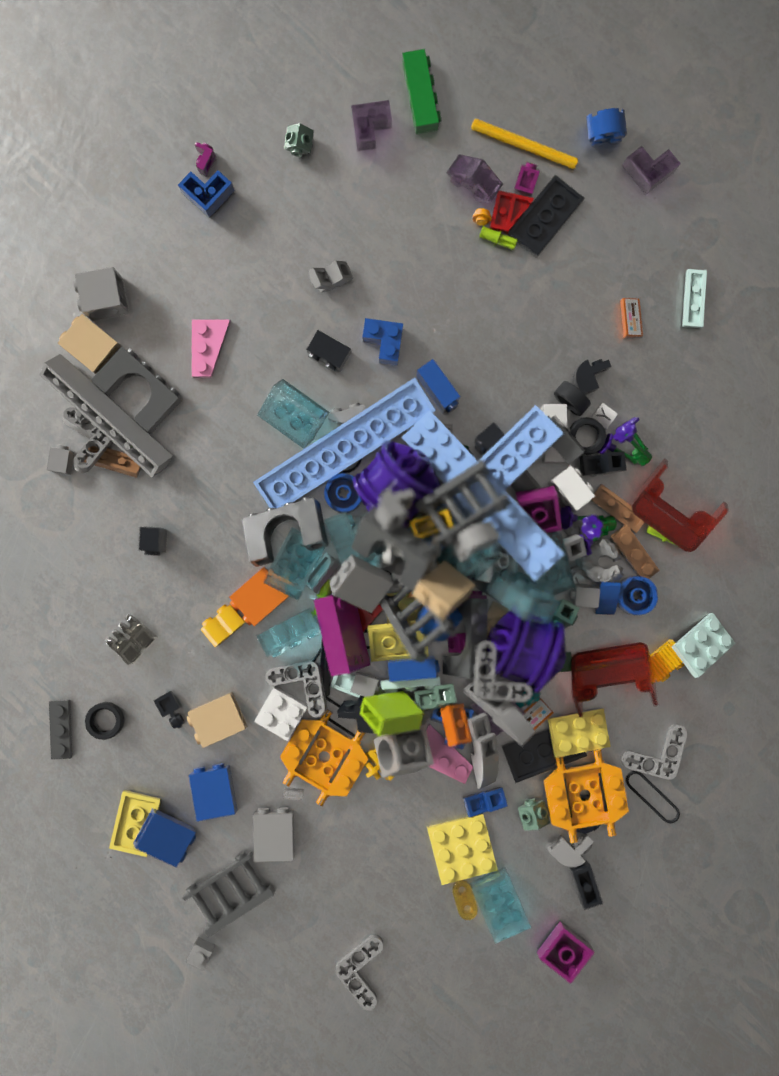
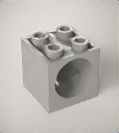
(101, 294)
(403, 752)

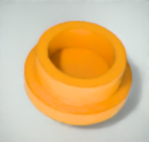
(482, 217)

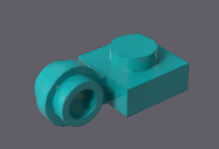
(534, 697)

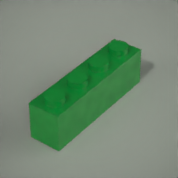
(420, 91)

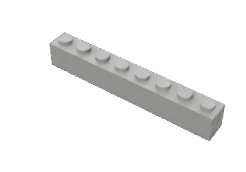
(105, 415)

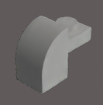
(331, 276)
(392, 508)
(475, 538)
(575, 550)
(570, 855)

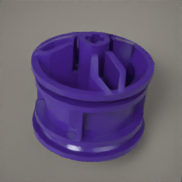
(397, 469)
(528, 650)

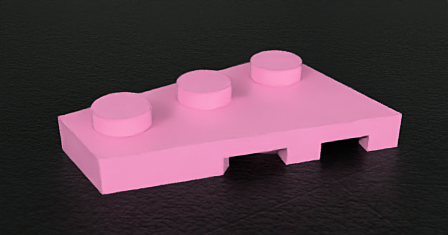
(206, 345)
(446, 758)

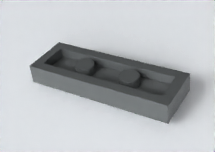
(60, 729)

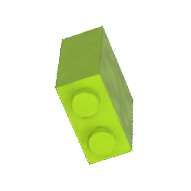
(391, 713)

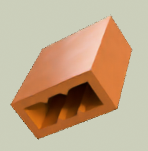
(257, 599)

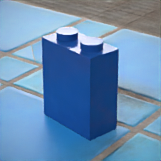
(438, 386)
(412, 670)
(213, 792)
(165, 838)

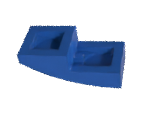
(608, 598)
(485, 801)

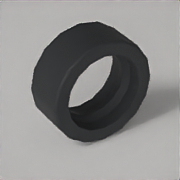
(573, 397)
(601, 433)
(93, 731)

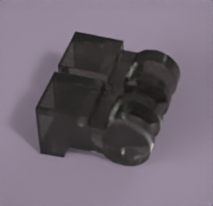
(139, 640)

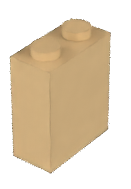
(88, 343)
(443, 590)
(216, 720)

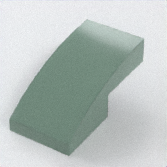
(435, 698)

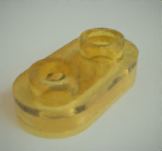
(463, 899)

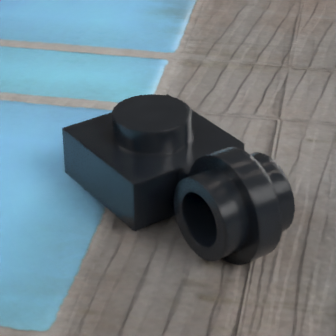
(167, 705)

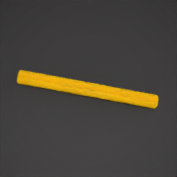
(524, 143)

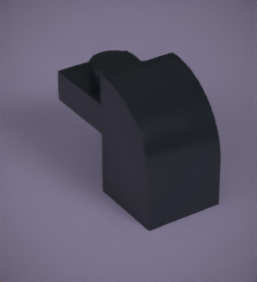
(585, 374)
(603, 464)
(351, 710)

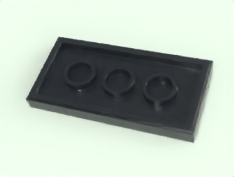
(546, 216)
(534, 756)

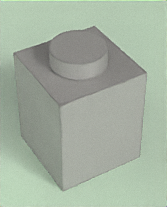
(60, 460)
(585, 595)
(365, 685)
(200, 953)

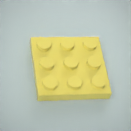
(462, 849)

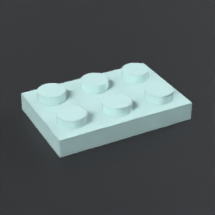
(703, 645)

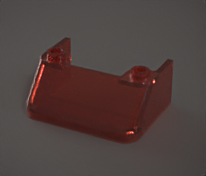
(668, 521)
(609, 668)

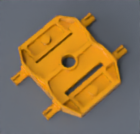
(313, 768)
(589, 811)

